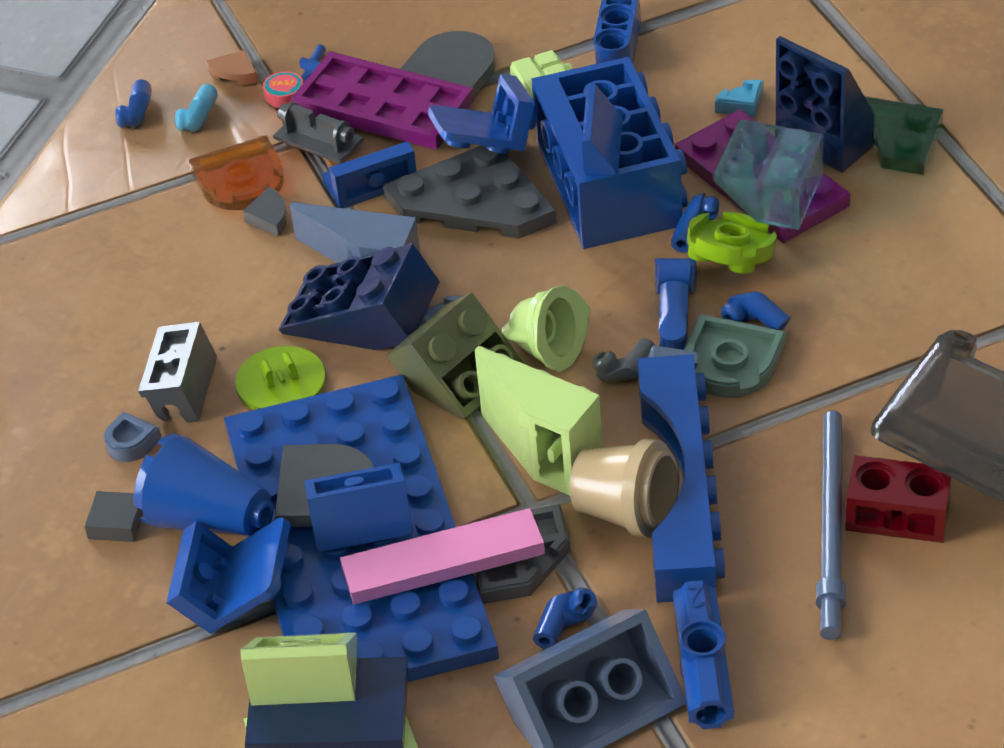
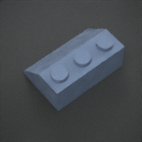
(592, 685)

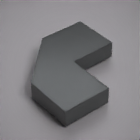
(525, 576)

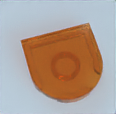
(238, 173)

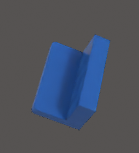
(366, 175)
(358, 507)

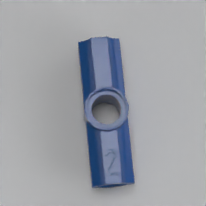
(703, 655)

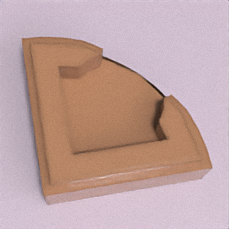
(233, 67)

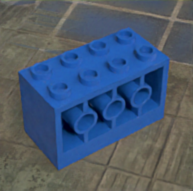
(648, 187)

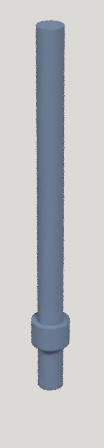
(831, 589)

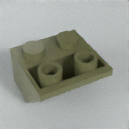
(441, 358)

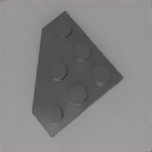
(473, 193)

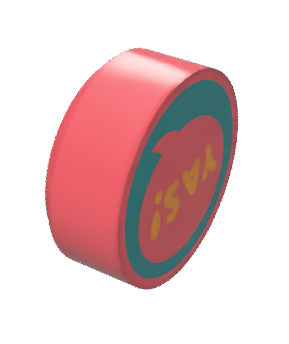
(281, 87)

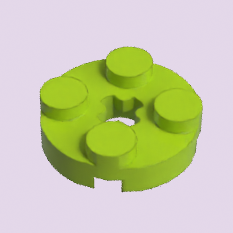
(730, 241)

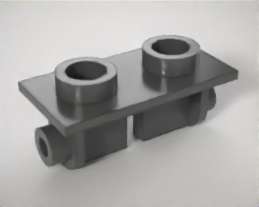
(319, 136)

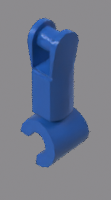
(674, 282)

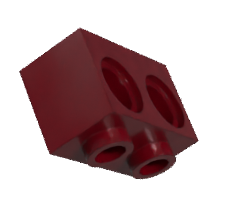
(897, 499)

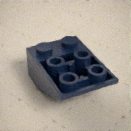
(823, 100)
(363, 299)

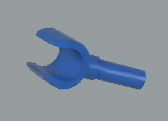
(311, 63)

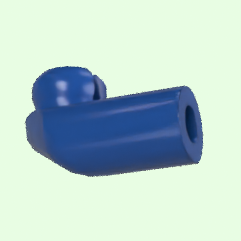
(138, 103)
(564, 612)

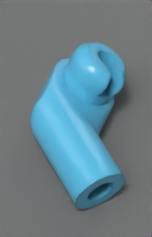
(198, 109)

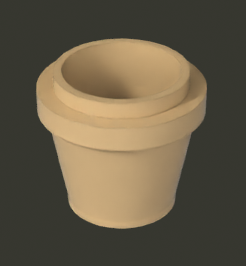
(626, 485)

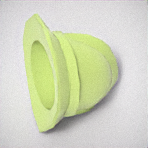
(550, 326)

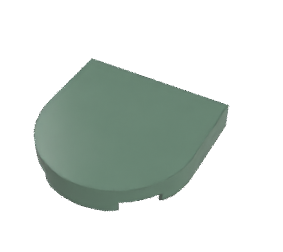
(735, 355)

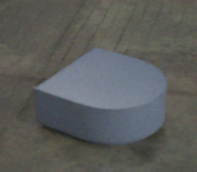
(130, 438)

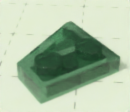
(904, 134)

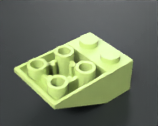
(538, 416)

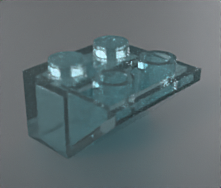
(771, 171)

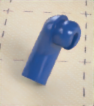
(698, 205)
(755, 306)

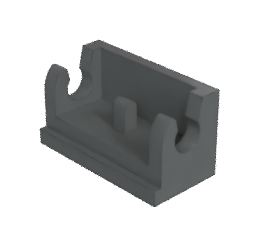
(178, 370)

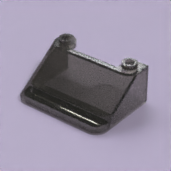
(950, 414)

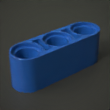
(617, 30)

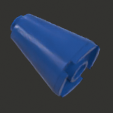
(194, 485)

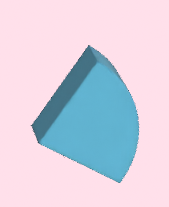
(744, 97)

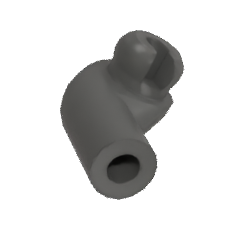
(613, 370)

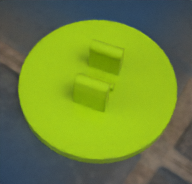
(279, 376)

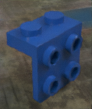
(498, 131)
(223, 582)

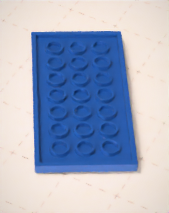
(431, 625)

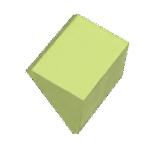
(300, 668)

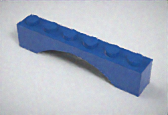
(686, 536)

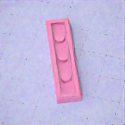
(442, 556)

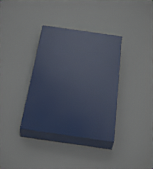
(370, 721)

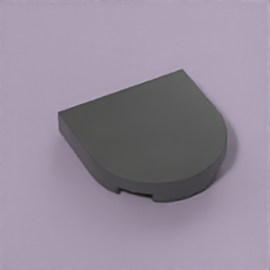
(455, 58)
(307, 463)

